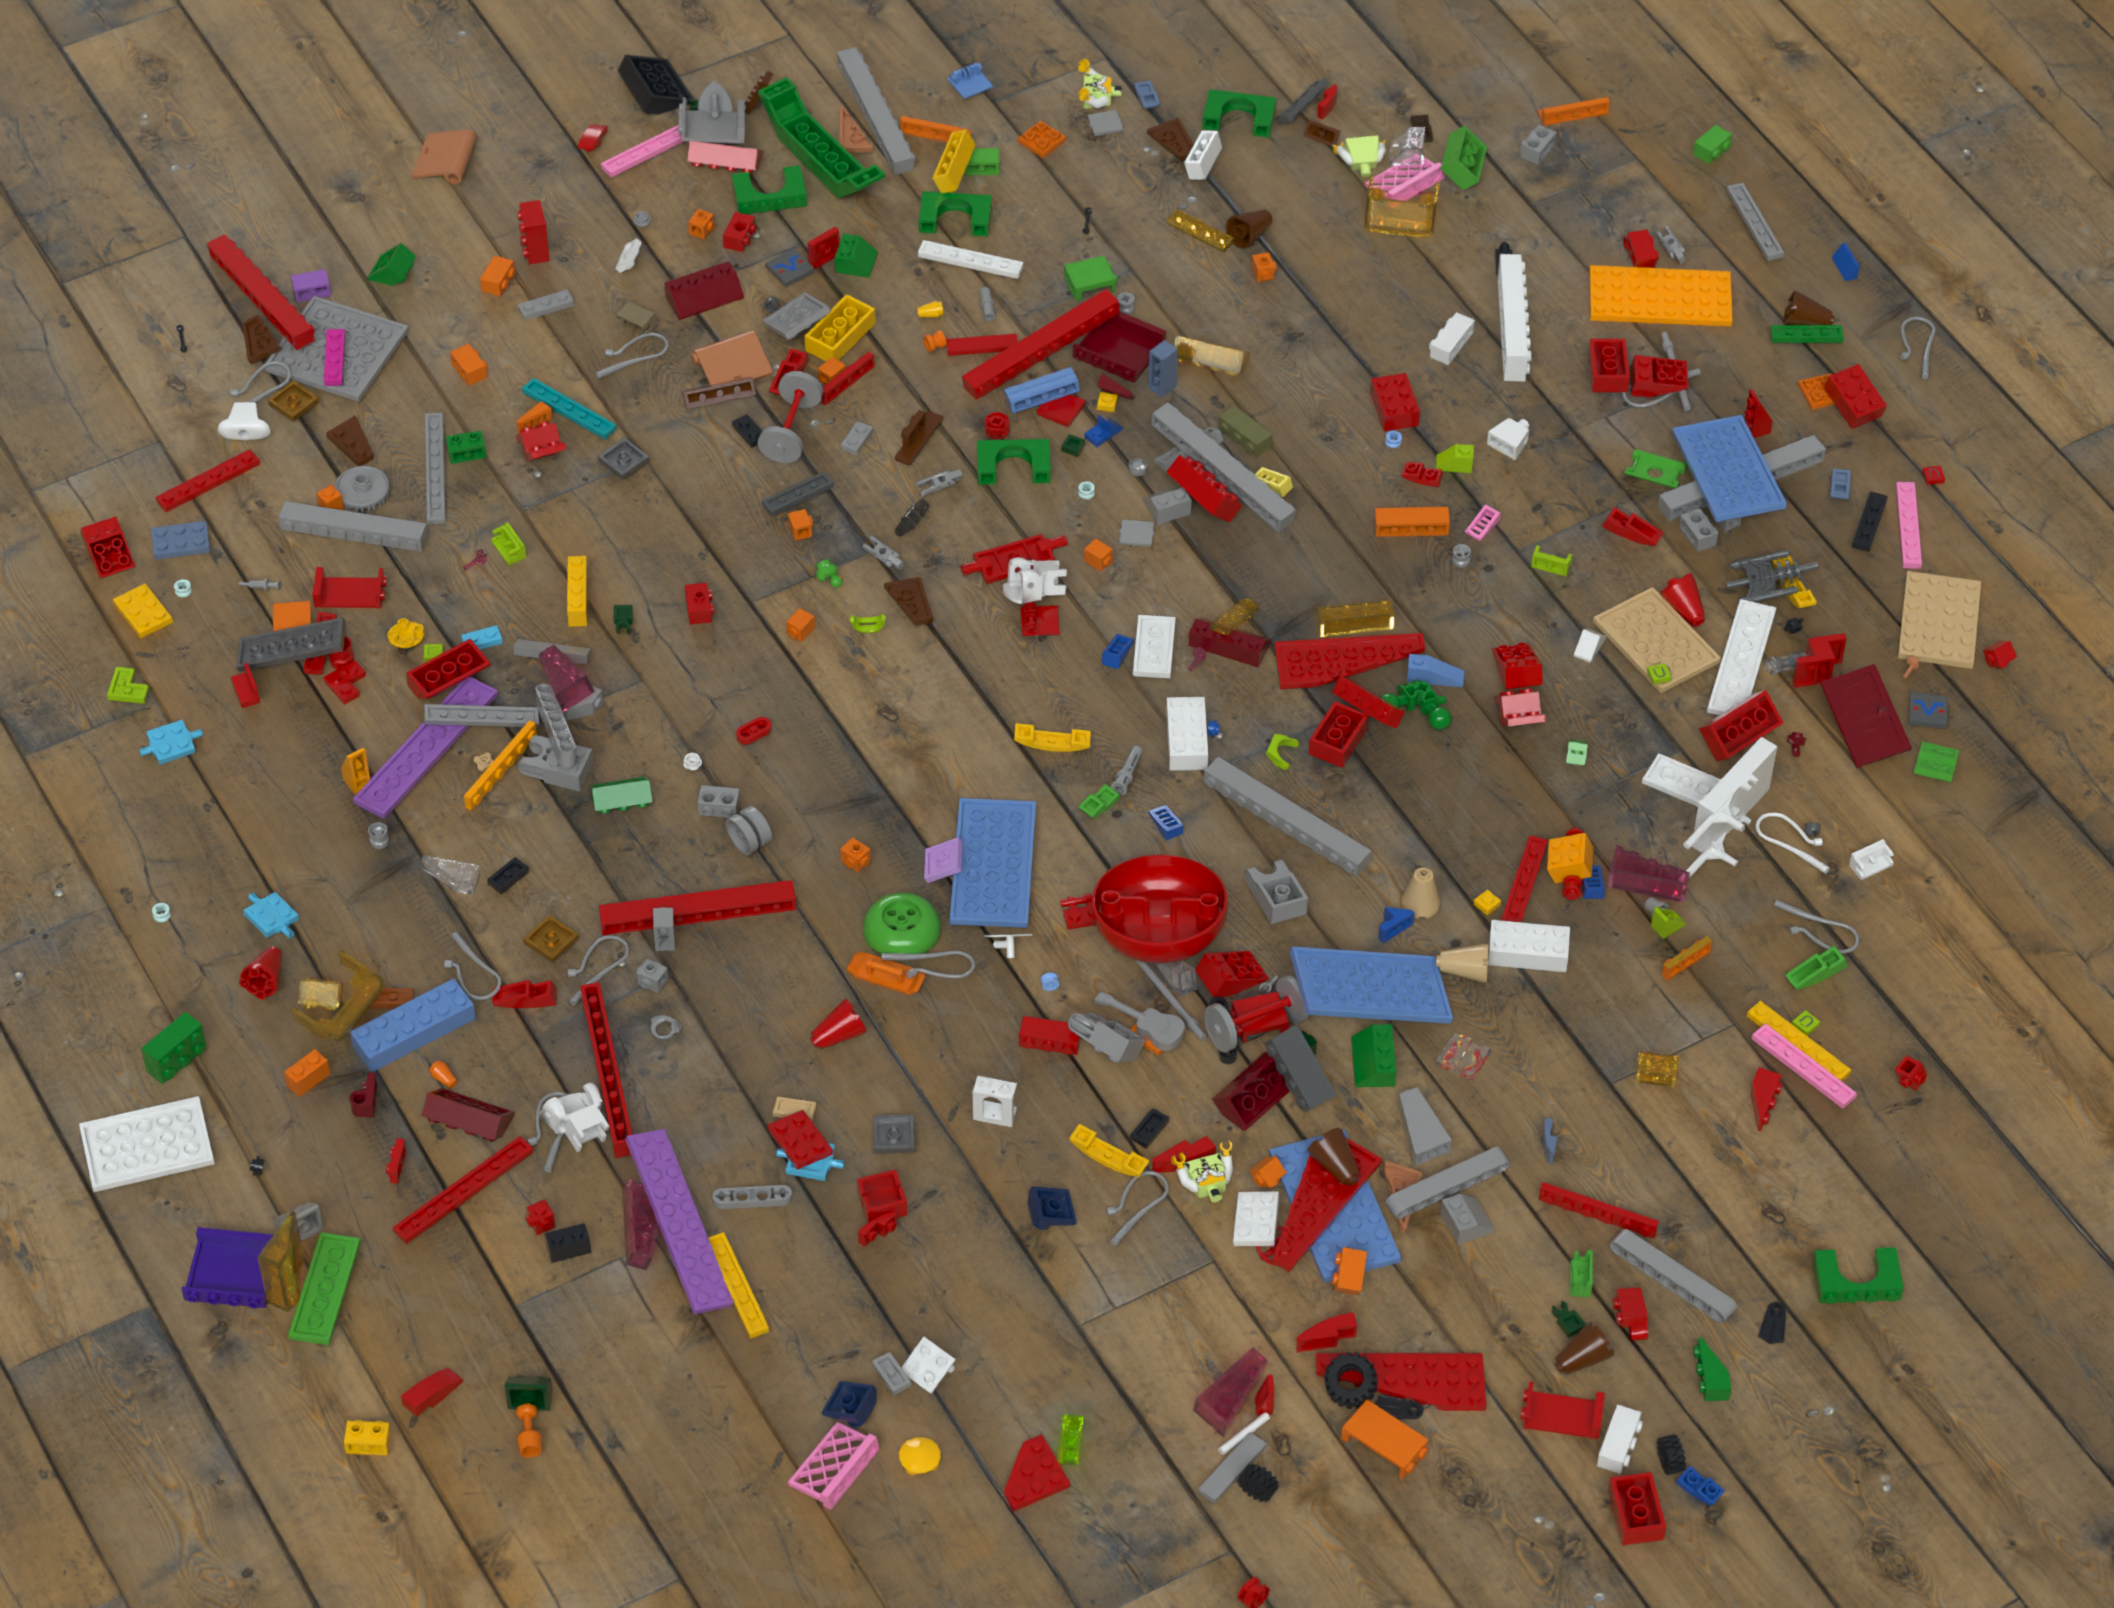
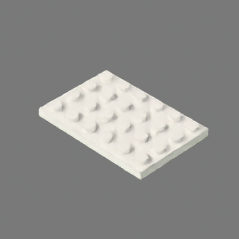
(146, 1144)

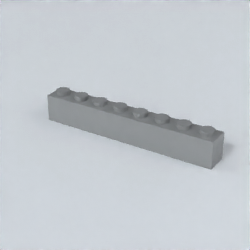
(353, 526)

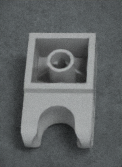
(548, 768)
(1277, 893)
(1107, 1036)

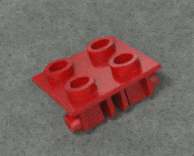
(1039, 620)

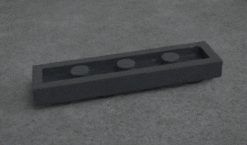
(1869, 521)

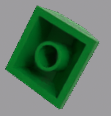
(855, 256)
(392, 265)

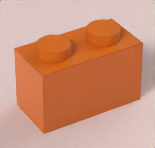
(497, 275)
(468, 364)
(307, 1073)
(1349, 1271)

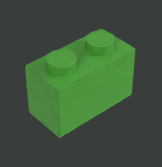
(1712, 144)
(983, 162)

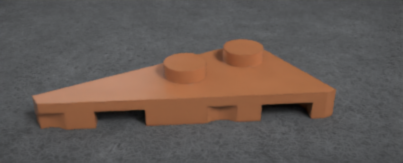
(850, 135)
(1398, 1178)

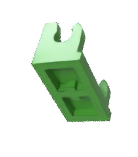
(1581, 1274)

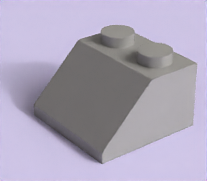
(1168, 504)
(1465, 1218)
(308, 1220)

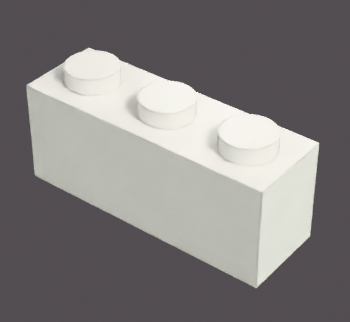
(1203, 155)
(1451, 338)
(1620, 1439)

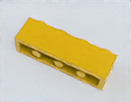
(954, 161)
(577, 591)

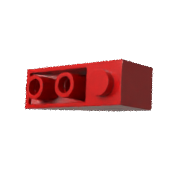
(1757, 417)
(1763, 1092)

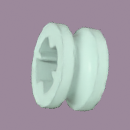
(1086, 486)
(182, 592)
(161, 917)

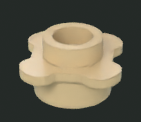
(483, 761)

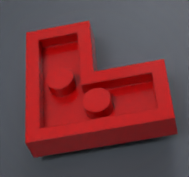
(342, 681)

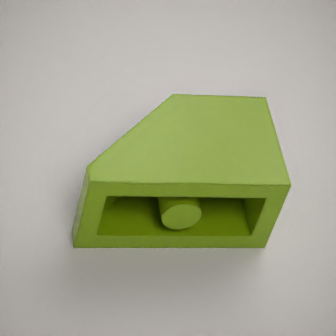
(1456, 459)

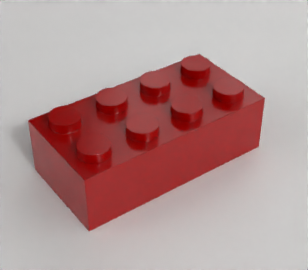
(1204, 488)
(1741, 725)

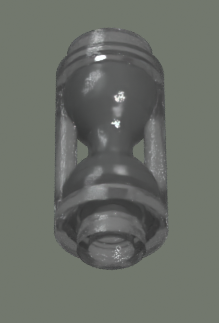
(1778, 664)

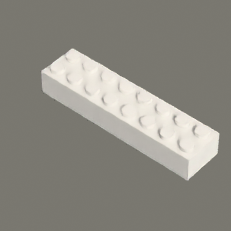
(1513, 317)

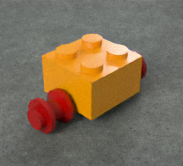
(1570, 861)

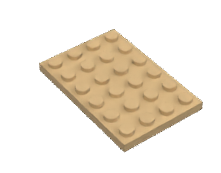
(1939, 619)
(1655, 634)

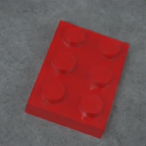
(800, 1139)

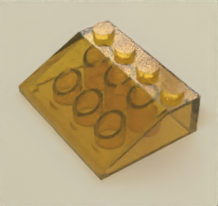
(283, 1265)

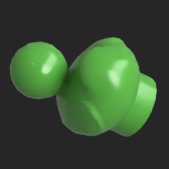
(828, 570)

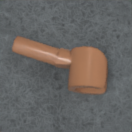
(1913, 663)

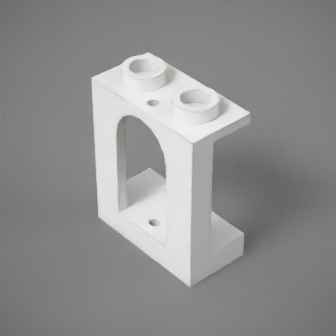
(993, 1112)

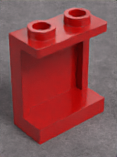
(1265, 1023)

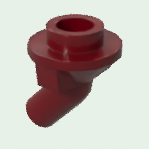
(1796, 740)

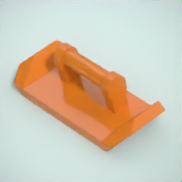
(884, 973)

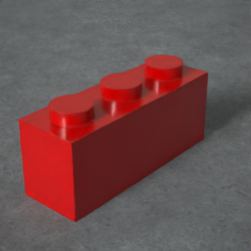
(1048, 1036)

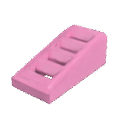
(1485, 511)

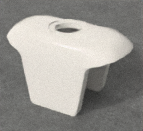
(244, 423)

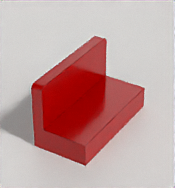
(245, 688)

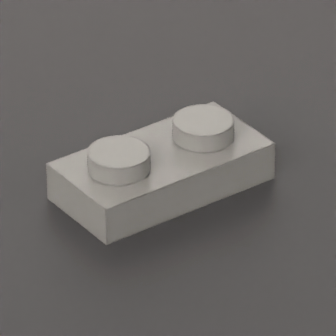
(856, 438)
(891, 1373)

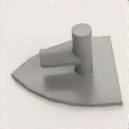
(714, 99)

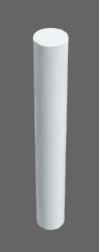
(1243, 1433)

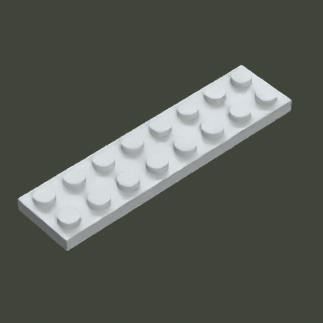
(1742, 656)

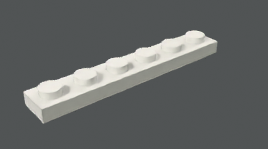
(970, 259)

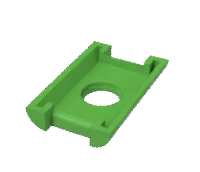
(1646, 461)

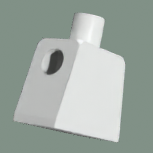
(1509, 437)

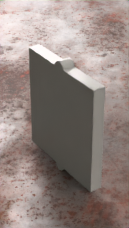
(1105, 122)
(1136, 533)

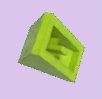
(1666, 921)

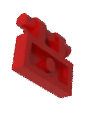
(1079, 916)

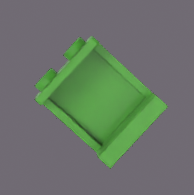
(1089, 275)

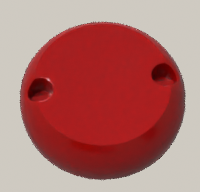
(1159, 908)

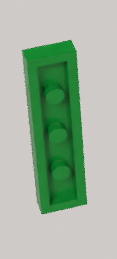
(1806, 333)

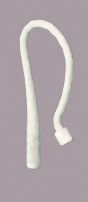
(1808, 858)

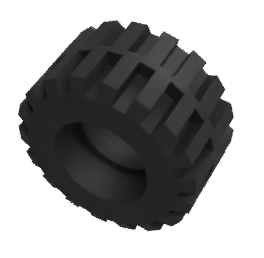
(1350, 1363)

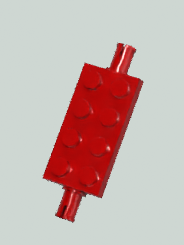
(995, 561)

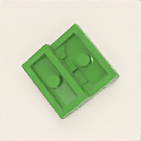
(1936, 761)

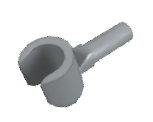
(1268, 986)

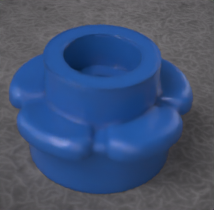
(1213, 728)

